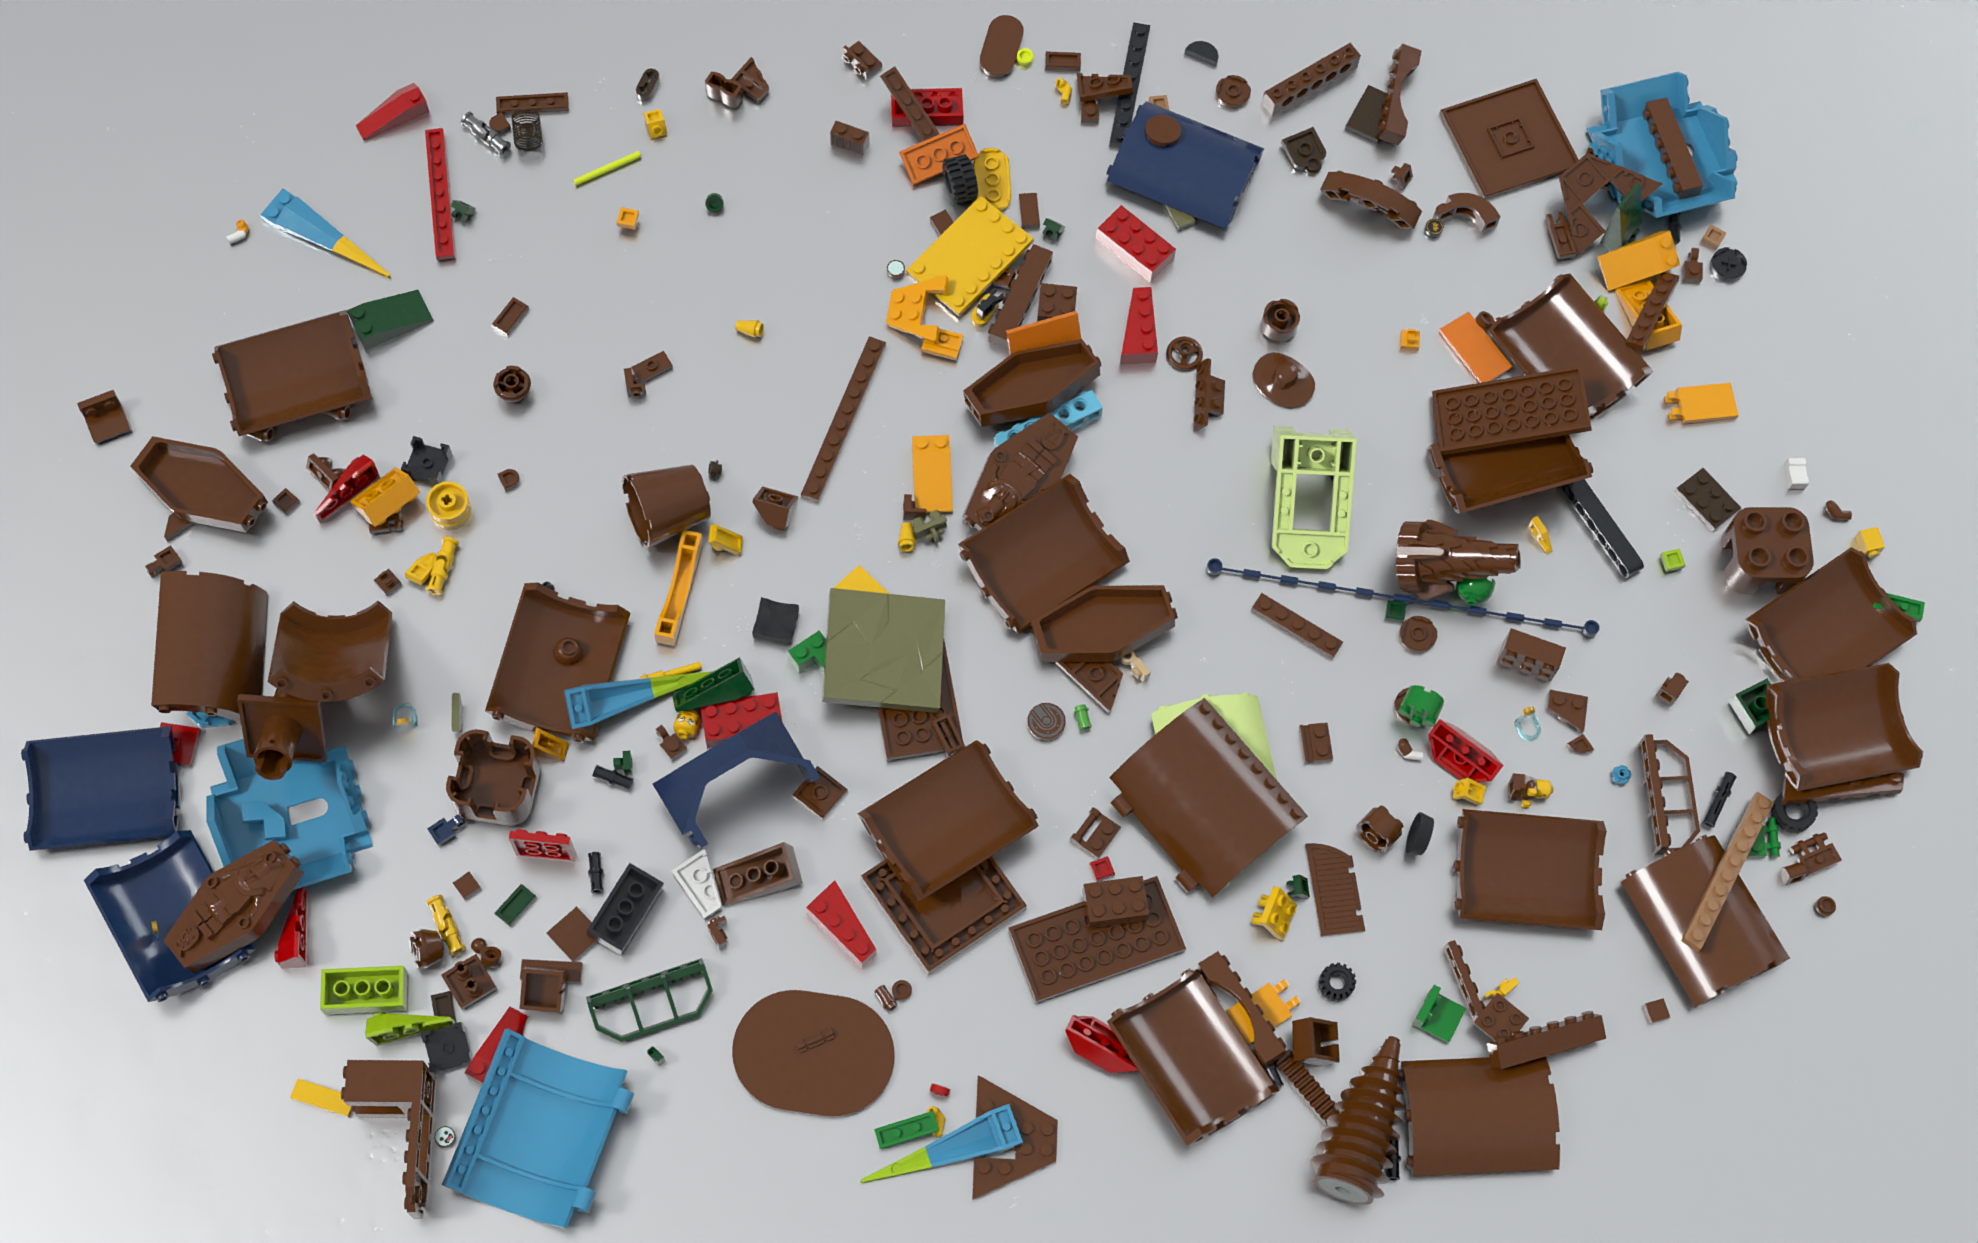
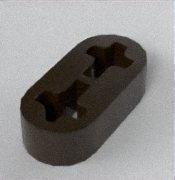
(644, 82)

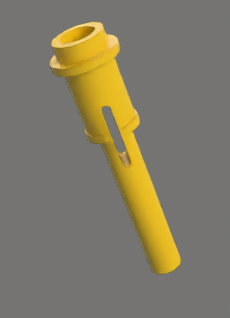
(677, 671)

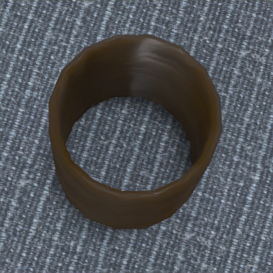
(531, 134)

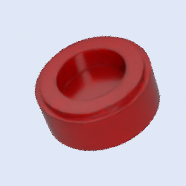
(939, 1090)

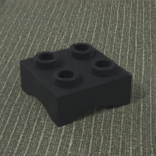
(775, 621)

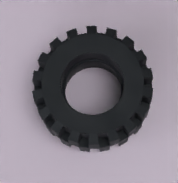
(960, 179)

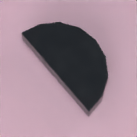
(1203, 51)

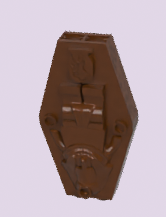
(1032, 382)
(1020, 470)
(199, 484)
(1103, 623)
(234, 906)

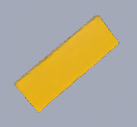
(320, 1097)

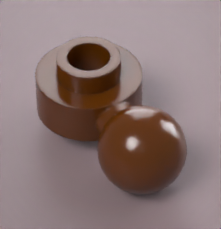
(489, 955)

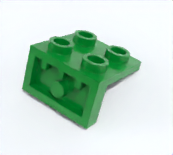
(1439, 1015)

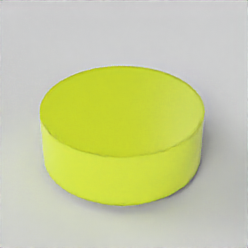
(1025, 57)

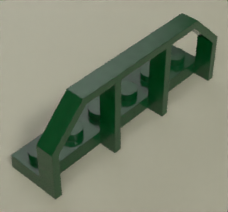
(637, 988)

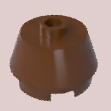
(512, 384)
(426, 947)

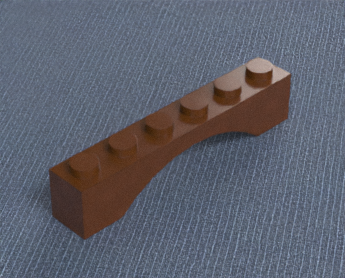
(1394, 123)
(1219, 975)

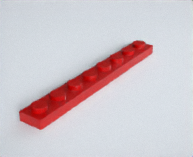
(439, 194)

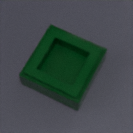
(1395, 611)

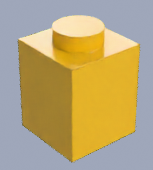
(1870, 542)

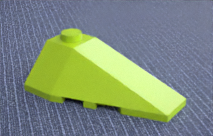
(390, 1027)

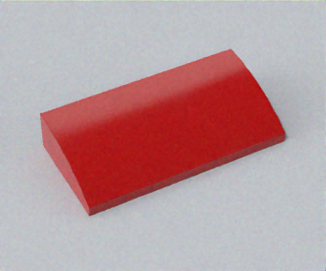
(941, 104)

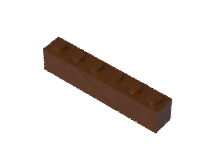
(1672, 148)
(1021, 294)
(1546, 1040)

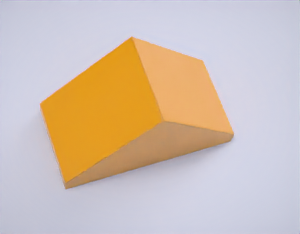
(549, 746)

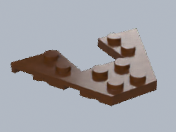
(1586, 179)
(1037, 1133)

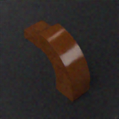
(1469, 205)

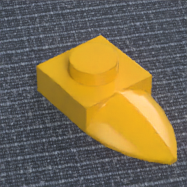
(421, 569)

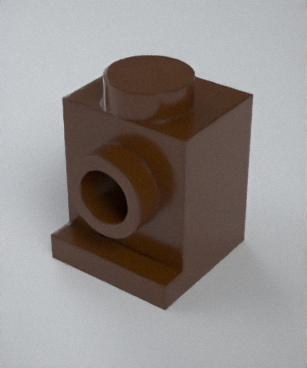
(1672, 688)

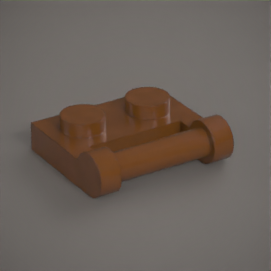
(1100, 838)

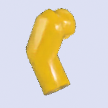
(1065, 89)
(940, 1120)

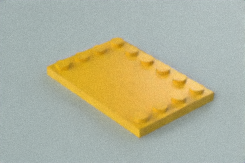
(971, 254)

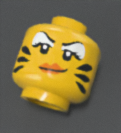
(687, 724)

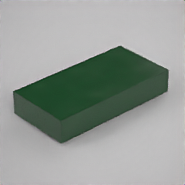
(515, 905)

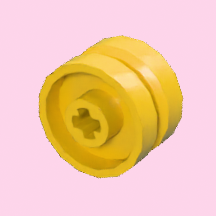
(449, 505)

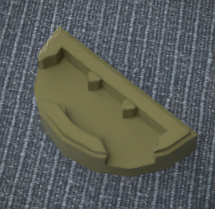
(456, 712)

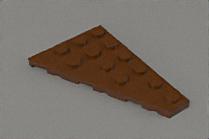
(1881, 785)

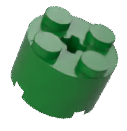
(1421, 706)

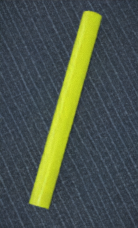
(609, 167)

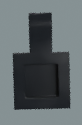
(987, 306)

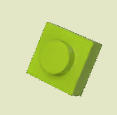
(1672, 560)

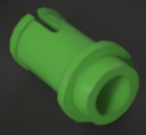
(1082, 716)

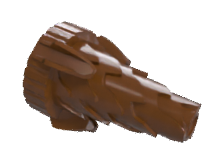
(1434, 555)

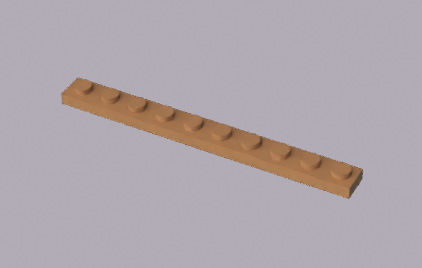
(1727, 872)

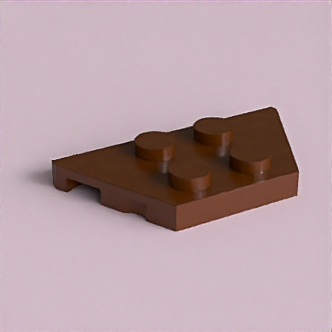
(1097, 679)

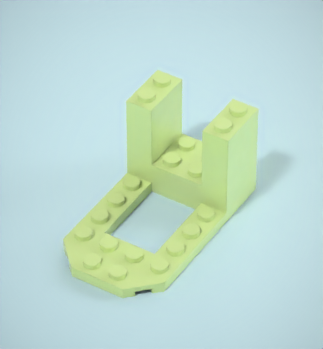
(1319, 455)

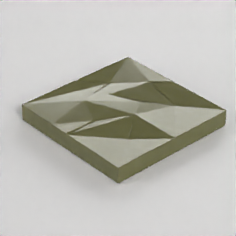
(883, 650)

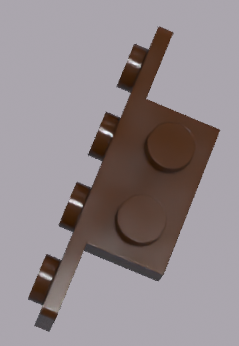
(1209, 395)

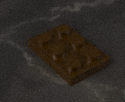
(1708, 499)

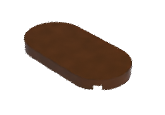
(1001, 46)

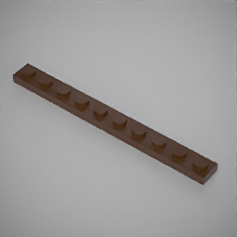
(843, 419)

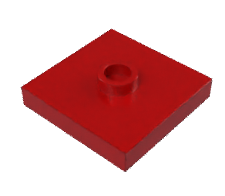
(185, 741)

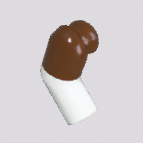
(1407, 751)

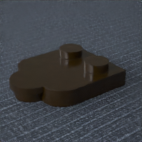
(1305, 150)

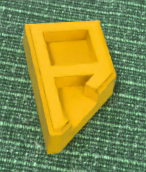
(1541, 534)

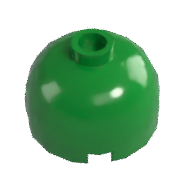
(1475, 590)

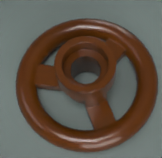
(1187, 345)

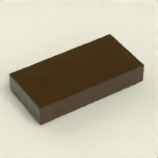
(443, 1005)

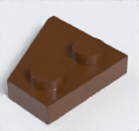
(751, 81)

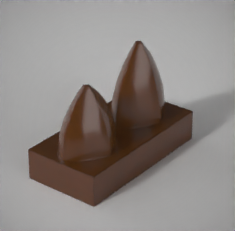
(320, 470)

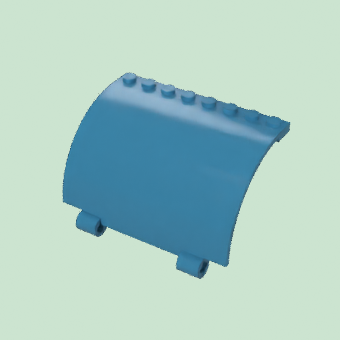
(537, 1131)

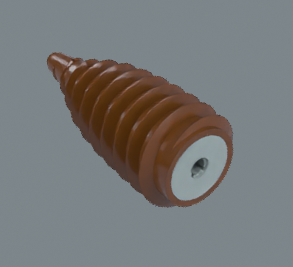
(1361, 1132)

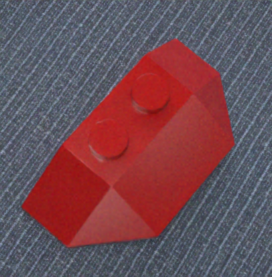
(1462, 753)
(1098, 1044)

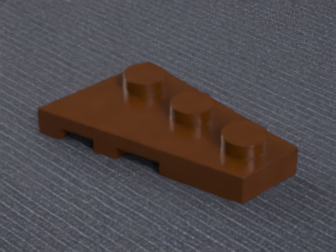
(1098, 87)

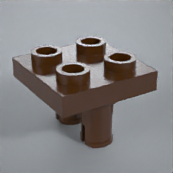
(469, 981)

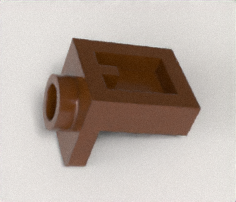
(633, 388)
(718, 935)

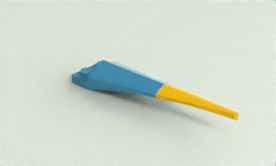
(297, 218)

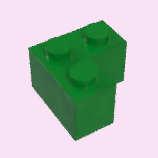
(808, 652)

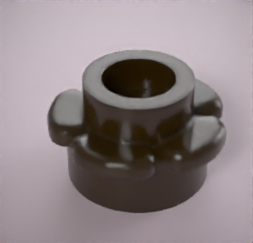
(714, 468)

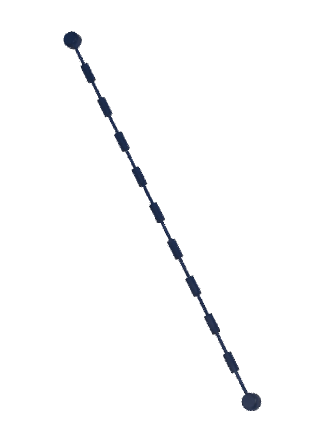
(1589, 629)

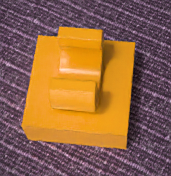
(627, 218)
(1410, 339)

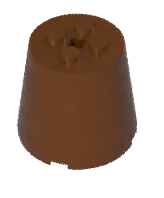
(665, 502)

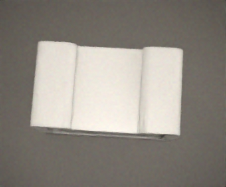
(1796, 473)

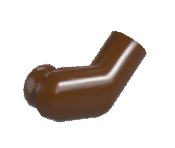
(1835, 511)

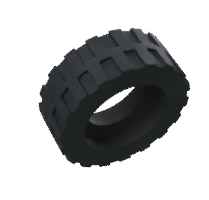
(1794, 825)

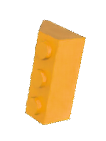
(385, 497)

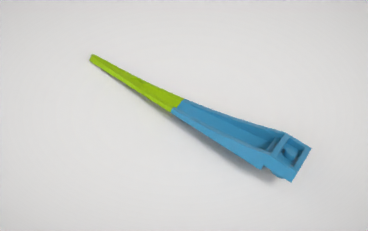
(602, 700)
(981, 1137)

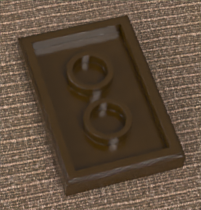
(1367, 114)

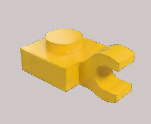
(1505, 988)

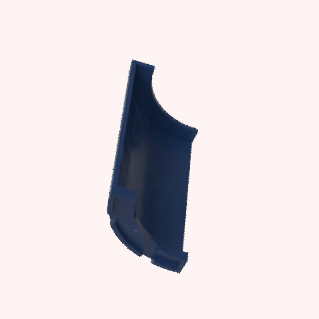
(1194, 175)
(101, 788)
(158, 890)

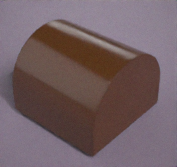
(1793, 873)

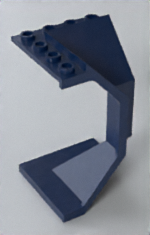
(685, 786)

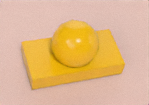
(724, 539)

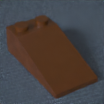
(758, 874)

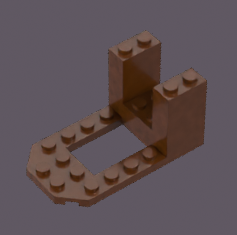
(398, 1091)

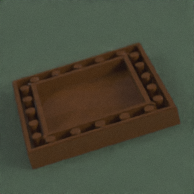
(950, 917)

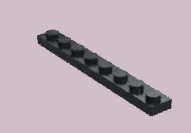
(1132, 67)

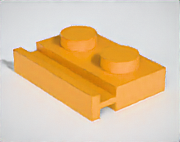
(947, 345)

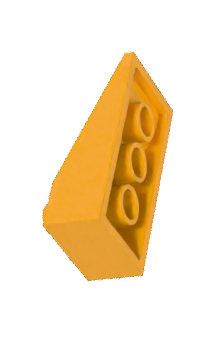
(1639, 260)
(1633, 300)
(932, 473)

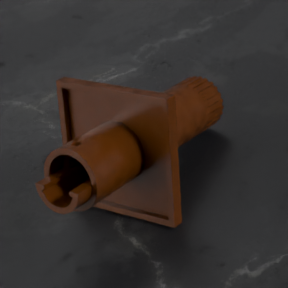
(281, 731)

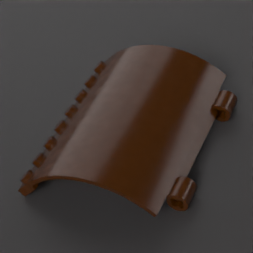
(1205, 798)

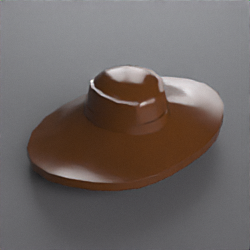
(1283, 380)

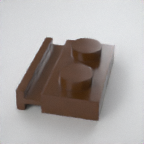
(1316, 743)

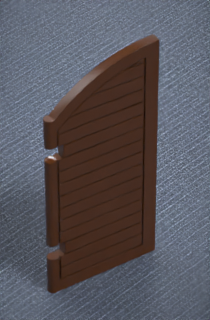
(1334, 890)

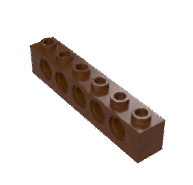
(1311, 79)

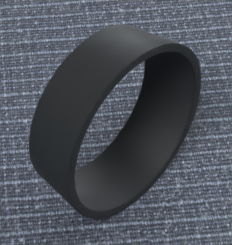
(1419, 834)

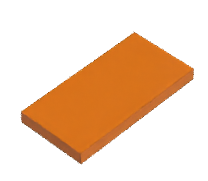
(927, 157)
(1044, 332)
(1475, 348)

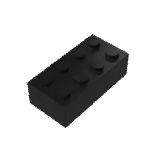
(625, 908)

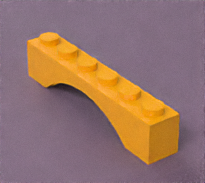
(674, 607)

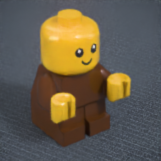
(1527, 787)

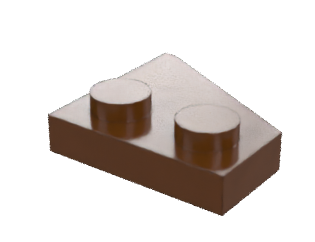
(1568, 707)

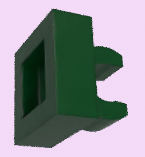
(463, 208)
(1053, 226)
(624, 763)
(1300, 886)

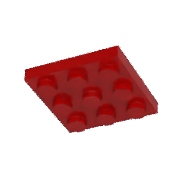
(542, 845)

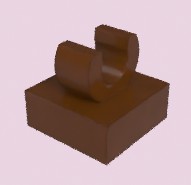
(1402, 175)
(387, 582)

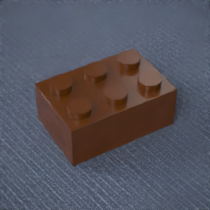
(1531, 655)
(1115, 902)

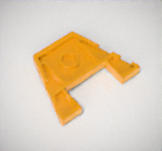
(908, 308)

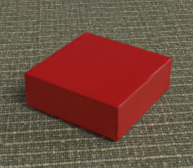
(1102, 869)

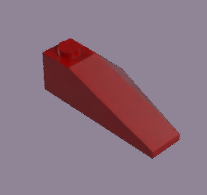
(354, 480)

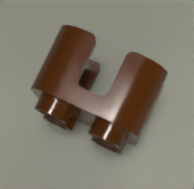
(1768, 547)
(493, 778)

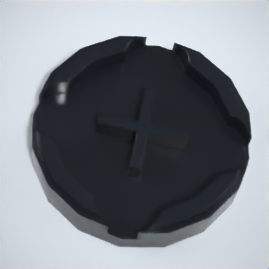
(1728, 264)

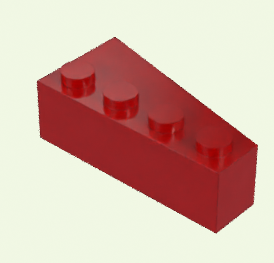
(1140, 332)
(840, 922)

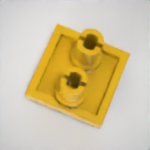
(1277, 912)

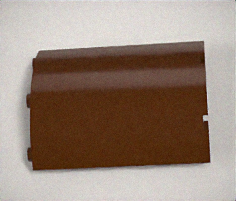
(1568, 331)
(292, 373)
(1508, 471)
(1042, 553)
(1830, 622)
(208, 643)
(330, 655)
(529, 676)
(1840, 727)
(947, 820)
(1529, 869)
(1739, 940)
(1193, 1056)
(1479, 1116)

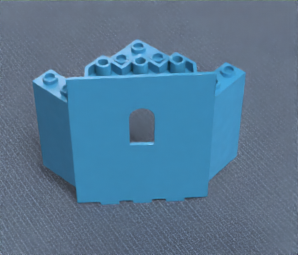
(1627, 142)
(321, 843)

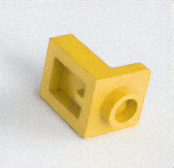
(655, 123)
(1469, 790)

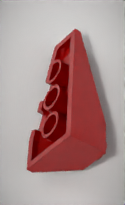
(396, 110)
(292, 942)
(481, 1061)

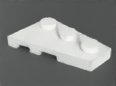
(698, 883)

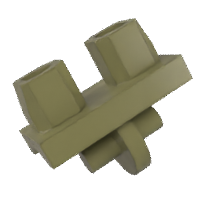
(931, 529)

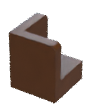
(909, 509)

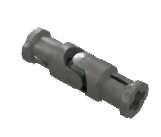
(485, 133)

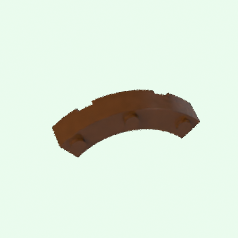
(1373, 195)

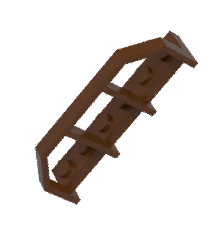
(1657, 801)

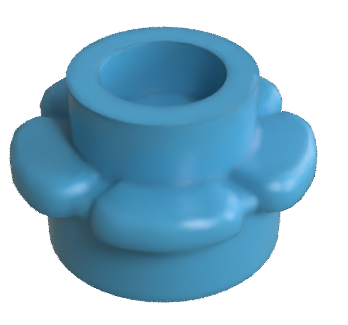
(1621, 779)

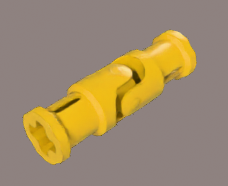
(442, 566)
(446, 925)

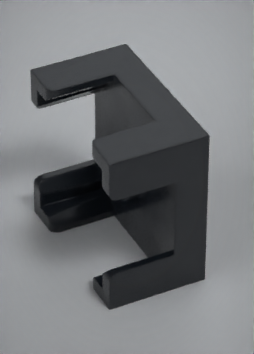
(427, 463)
(447, 1047)

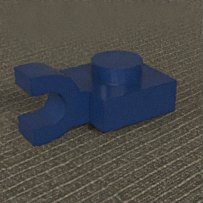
(443, 830)

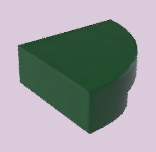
(656, 1055)

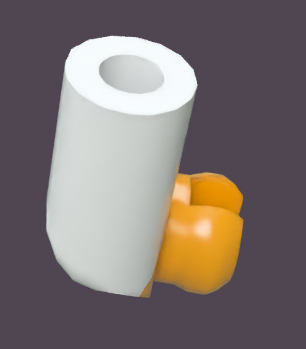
(240, 233)

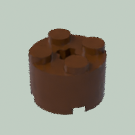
(1280, 320)
(1379, 829)

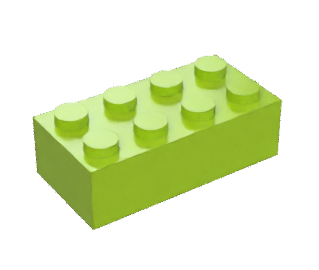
(363, 990)

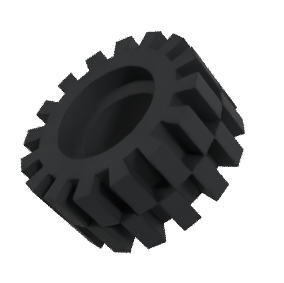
(1345, 973)

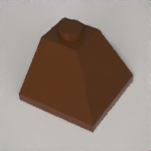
(775, 507)

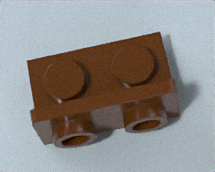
(861, 59)

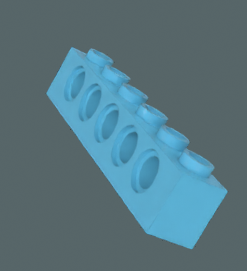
(1076, 418)

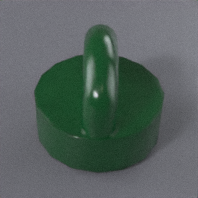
(714, 202)

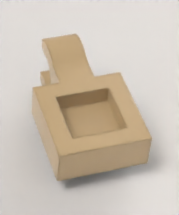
(1138, 668)

